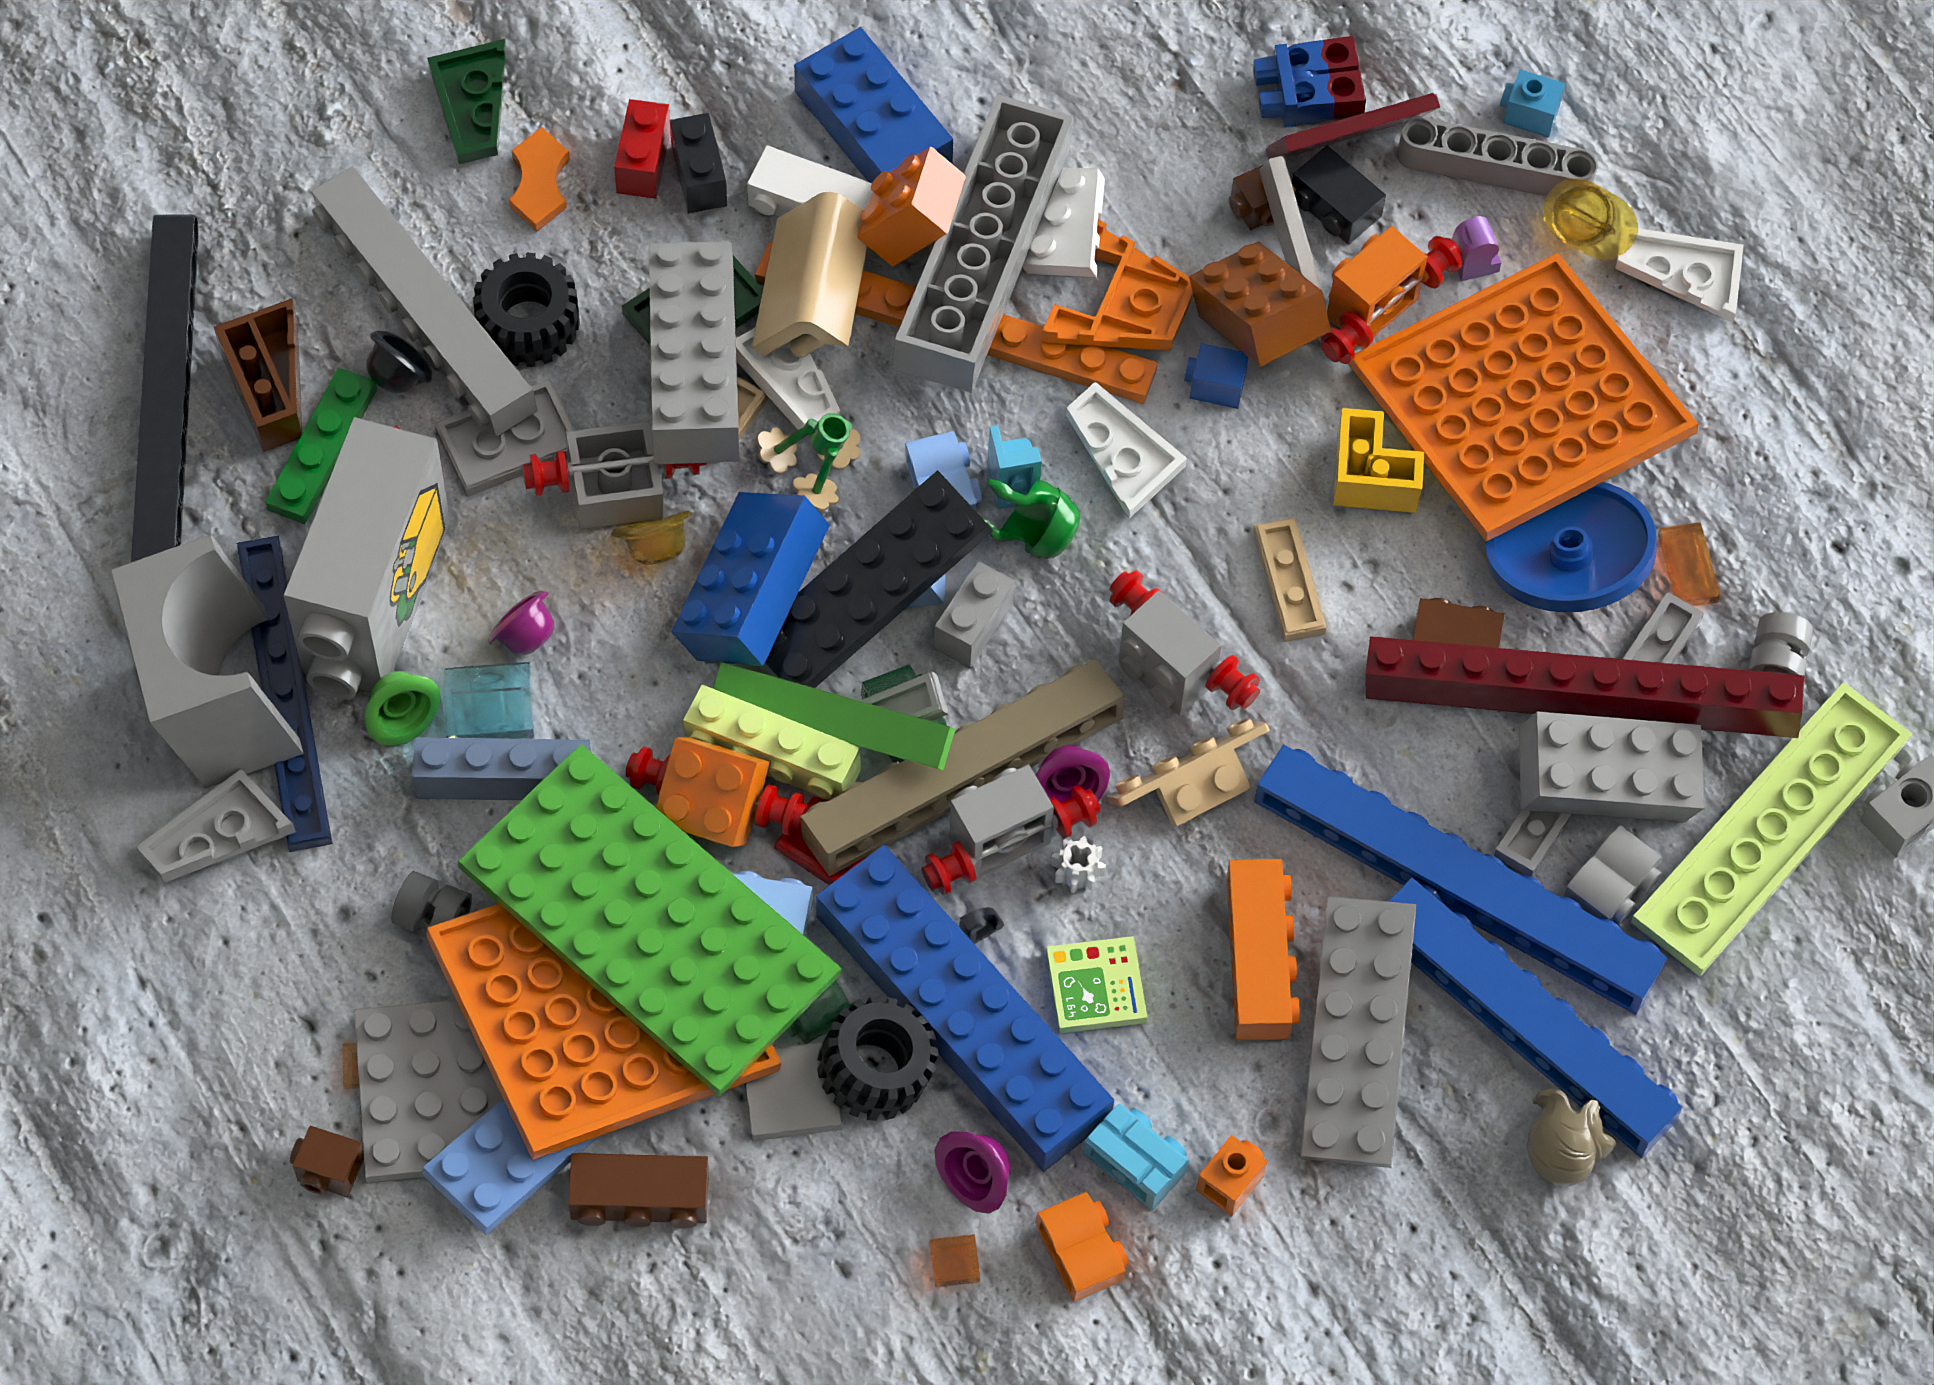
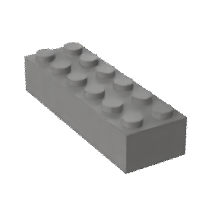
(693, 353)

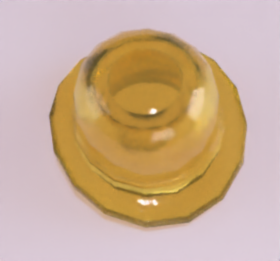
(656, 539)

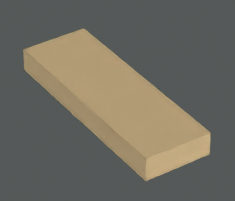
(1289, 579)

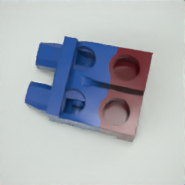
(1312, 81)

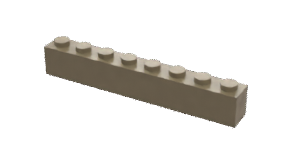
(914, 794)

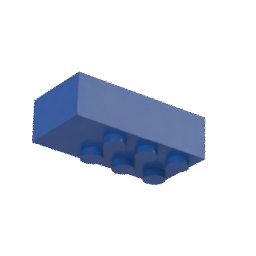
(867, 105)
(750, 578)

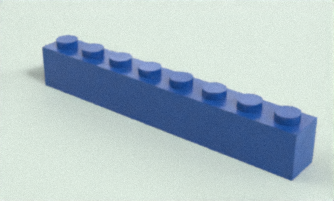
(1536, 1023)

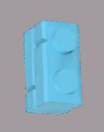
(1137, 1155)

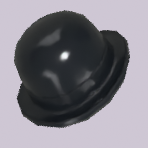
(395, 363)

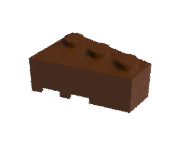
(265, 370)

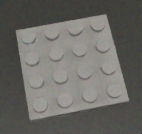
(417, 1085)

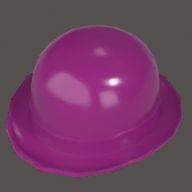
(525, 625)
(1072, 767)
(974, 1169)

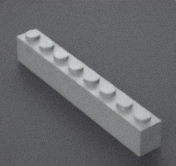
(424, 302)

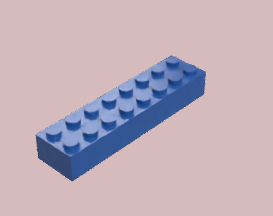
(976, 1014)

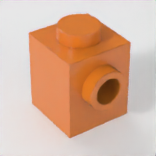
(1232, 1174)

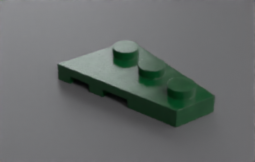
(471, 97)

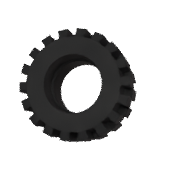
(528, 281)
(892, 1030)

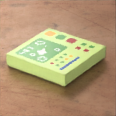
(1096, 985)

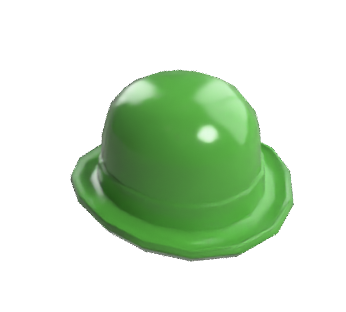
(400, 707)

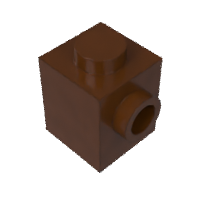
(1250, 200)
(326, 1161)

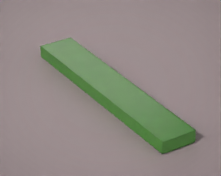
(841, 716)

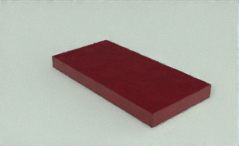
(1353, 126)

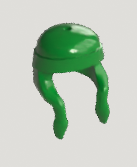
(1043, 519)

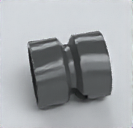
(420, 897)

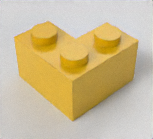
(1371, 474)

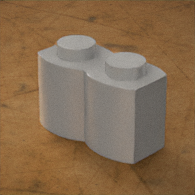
(1615, 876)

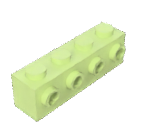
(794, 750)

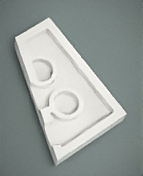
(1068, 227)
(1688, 268)
(788, 381)
(1124, 448)

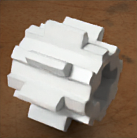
(1075, 875)

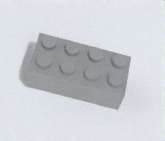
(1611, 767)

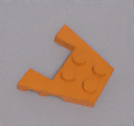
(1139, 308)

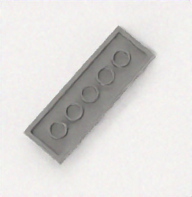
(1359, 1032)

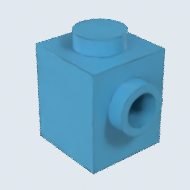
(1532, 102)

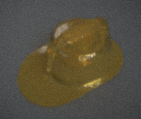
(1590, 219)

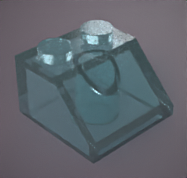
(489, 701)

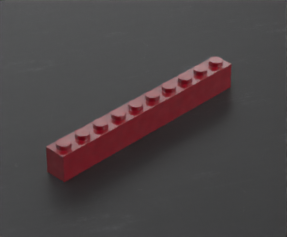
(1584, 686)

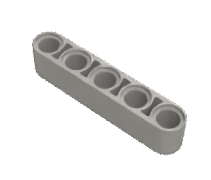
(1482, 145)

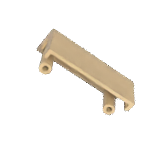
(812, 277)

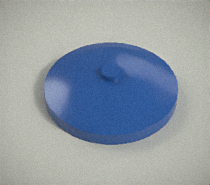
(1577, 552)

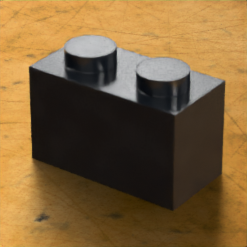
(698, 163)
(1337, 195)

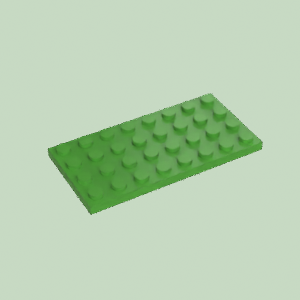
(650, 919)

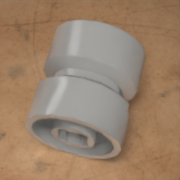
(1781, 644)

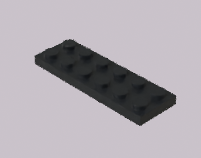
(875, 581)

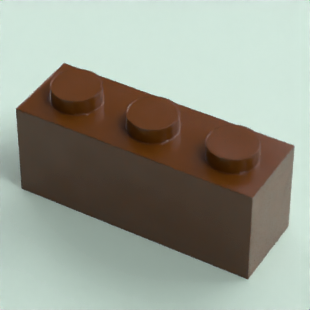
(638, 1189)

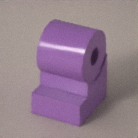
(1477, 248)

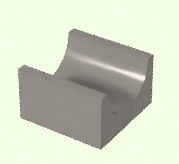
(181, 622)

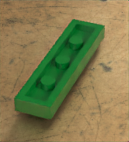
(319, 446)

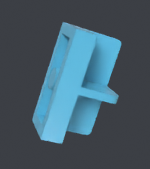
(1013, 464)

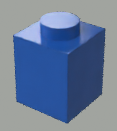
(1217, 375)

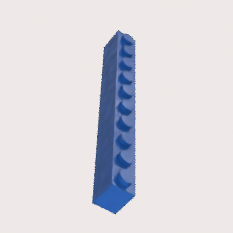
(1468, 882)

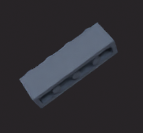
(485, 766)

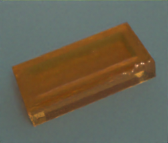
(1689, 564)

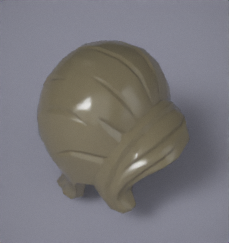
(1566, 1141)

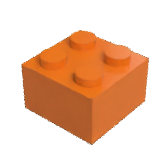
(911, 206)

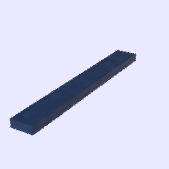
(284, 685)

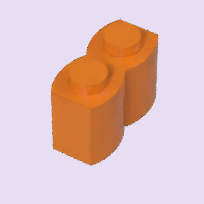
(1081, 1246)

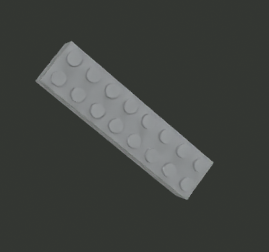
(986, 245)

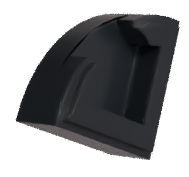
(980, 924)

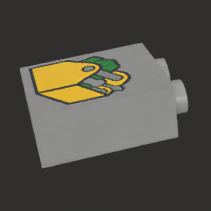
(367, 557)

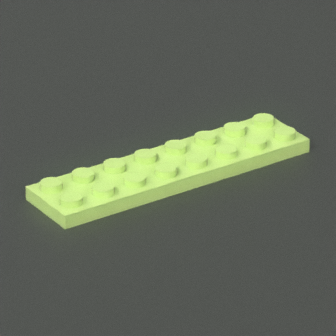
(1771, 829)

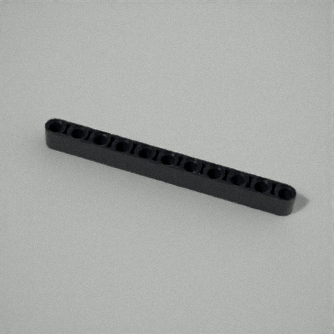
(165, 385)

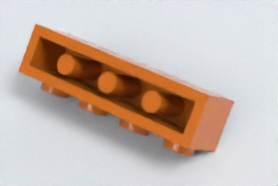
(1260, 949)

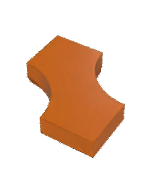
(540, 162)

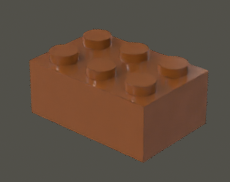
(1259, 303)

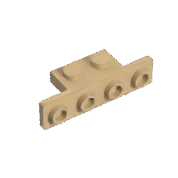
(1198, 779)

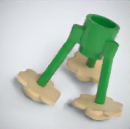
(834, 444)

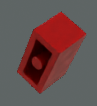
(642, 148)

